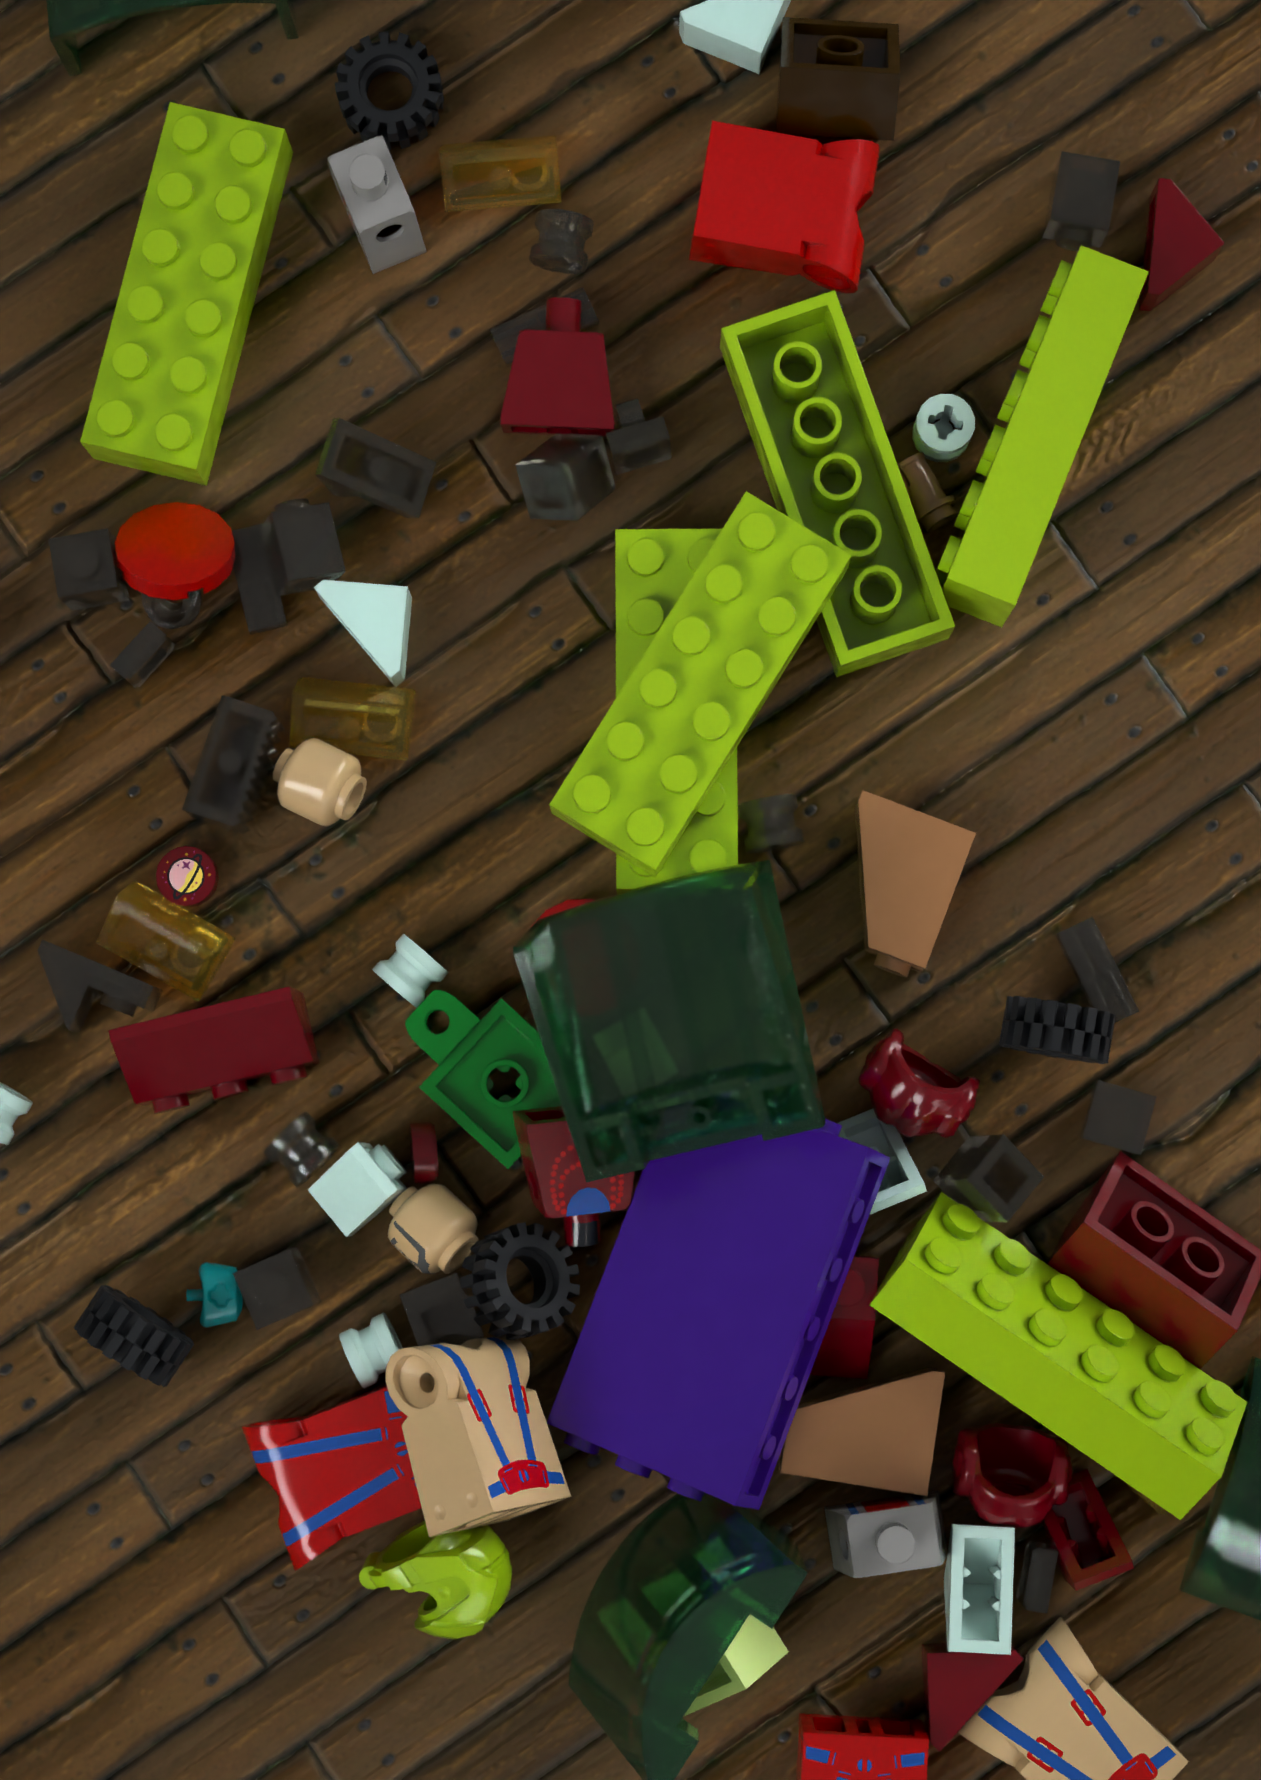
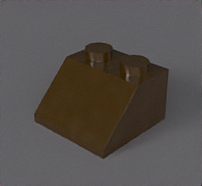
(838, 79)

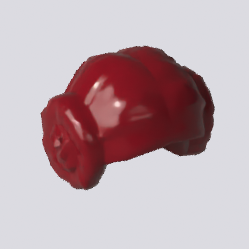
(915, 1092)
(1011, 1473)

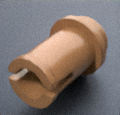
(926, 495)

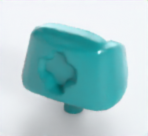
(219, 1294)

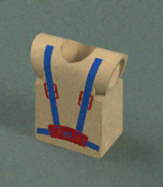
(474, 1433)
(1069, 1721)

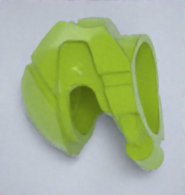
(460, 1570)

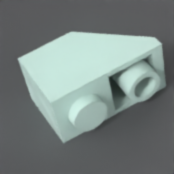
(359, 1186)

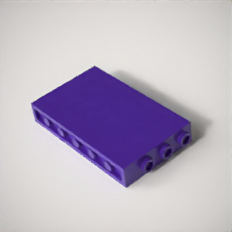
(718, 1309)

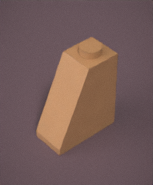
(905, 879)
(869, 1434)

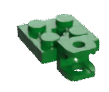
(467, 1057)

